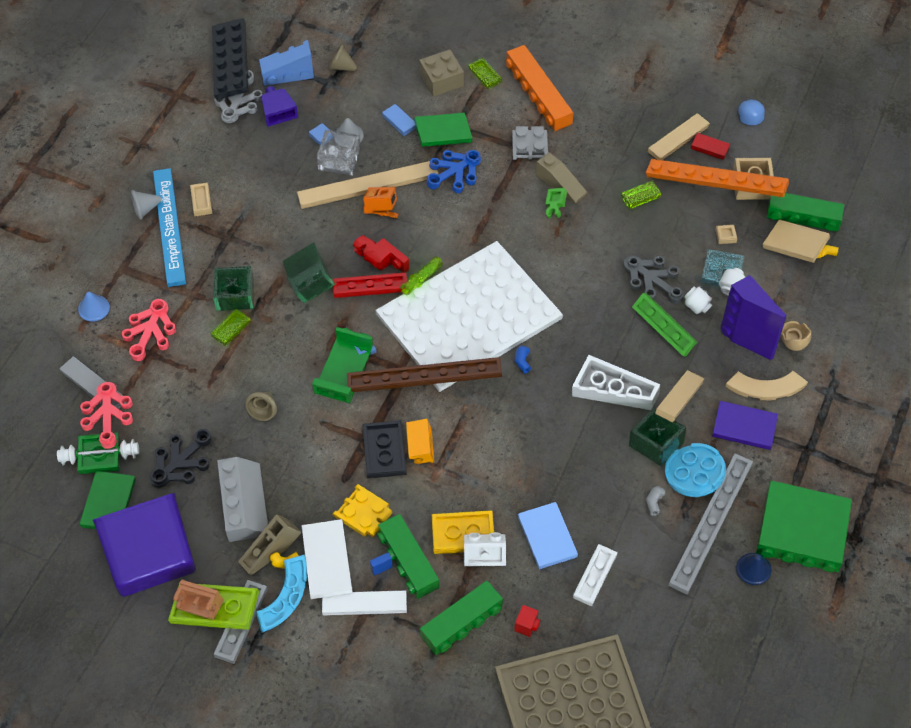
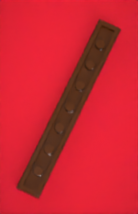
(424, 374)

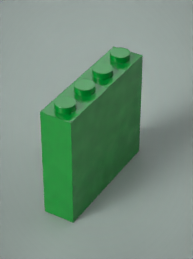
(804, 526)

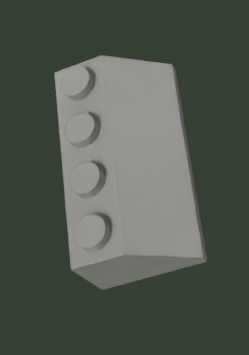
(242, 498)

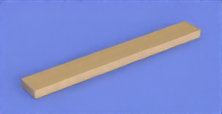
(360, 185)

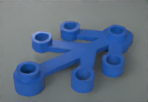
(470, 159)

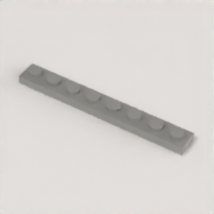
(710, 525)

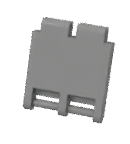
(529, 142)

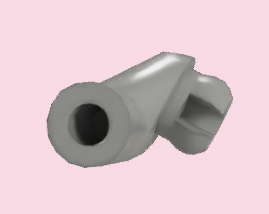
(652, 498)

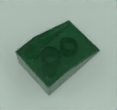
(308, 273)

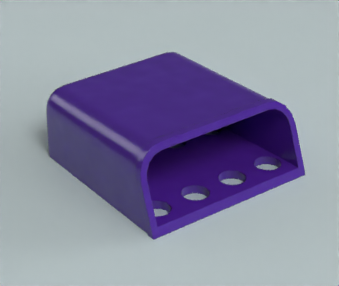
(145, 545)

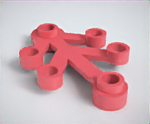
(149, 327)
(106, 411)

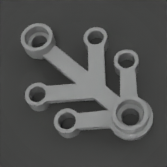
(231, 113)

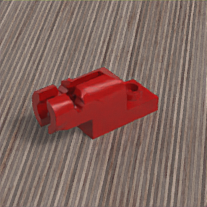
(381, 254)

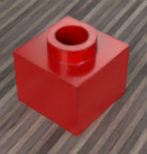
(527, 621)

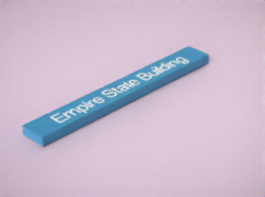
(169, 228)

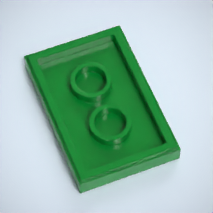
(443, 129)
(107, 495)

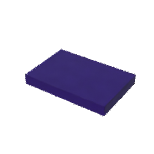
(745, 425)

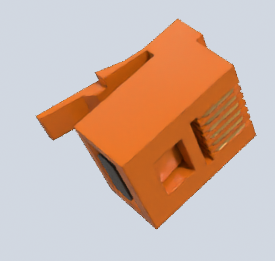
(380, 200)

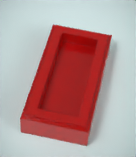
(710, 146)

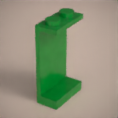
(341, 361)

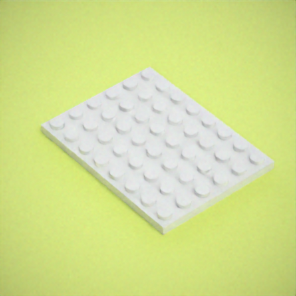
(470, 311)

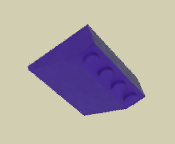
(752, 318)

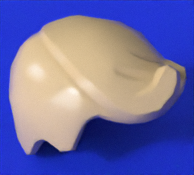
(795, 335)

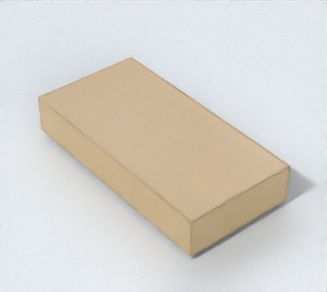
(201, 199)

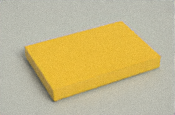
(451, 527)

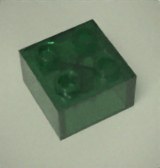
(233, 288)
(657, 437)

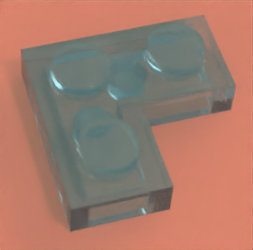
(716, 263)

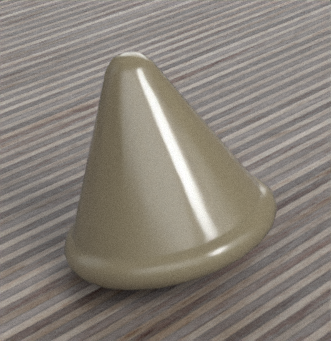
(342, 60)
(261, 405)

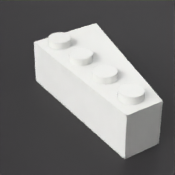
(614, 385)

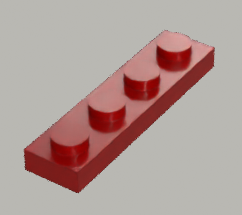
(369, 285)

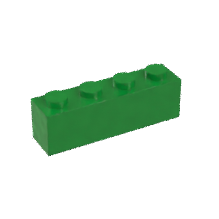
(806, 211)
(408, 556)
(461, 618)

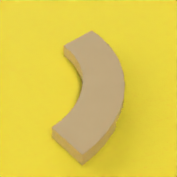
(766, 389)

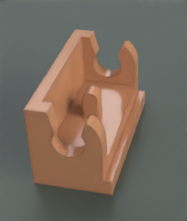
(198, 599)

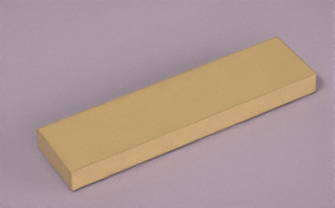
(678, 137)
(679, 396)

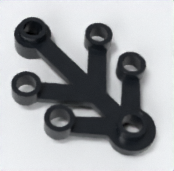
(180, 461)

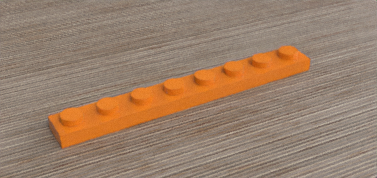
(718, 177)

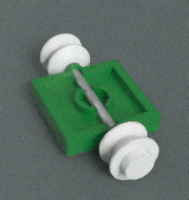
(94, 457)

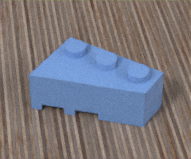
(287, 66)

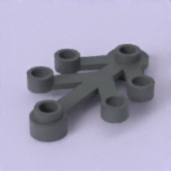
(652, 276)

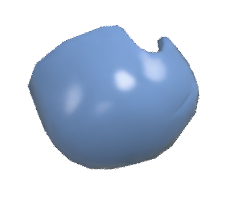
(751, 112)

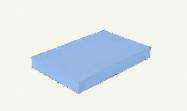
(547, 535)

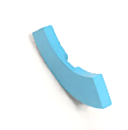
(289, 596)

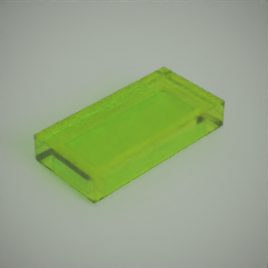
(485, 73)
(641, 194)
(230, 327)

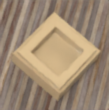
(726, 234)

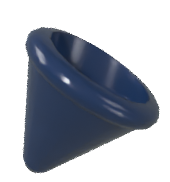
(753, 569)

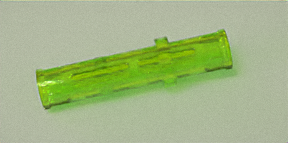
(416, 280)

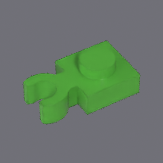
(555, 199)

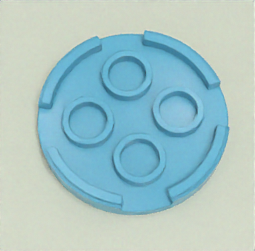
(695, 470)

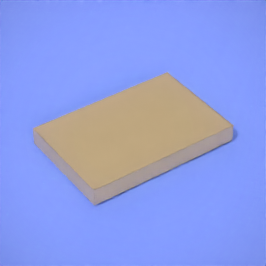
(796, 241)

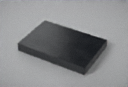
(384, 449)

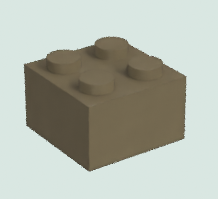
(441, 73)

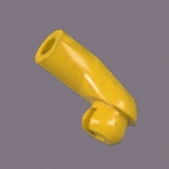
(831, 250)
(277, 560)

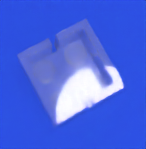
(338, 152)

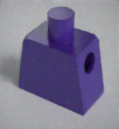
(278, 106)

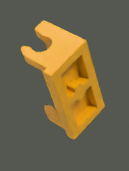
(420, 441)

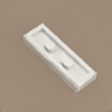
(595, 575)

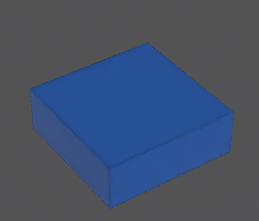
(381, 563)

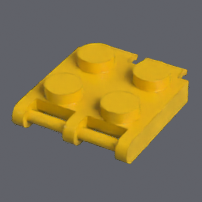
(363, 511)

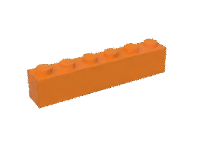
(539, 88)

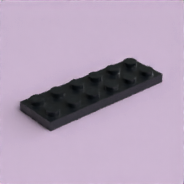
(230, 59)

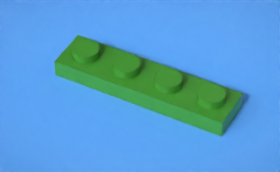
(664, 324)

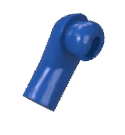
(520, 357)

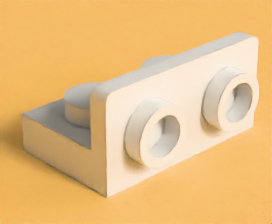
(485, 549)

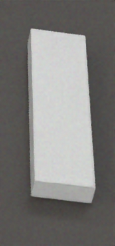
(365, 603)

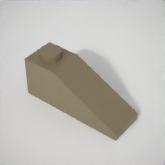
(557, 175)
(274, 538)

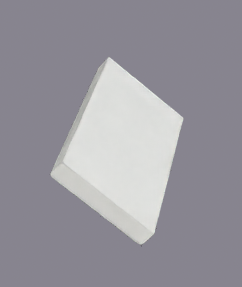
(326, 559)

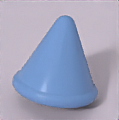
(93, 307)

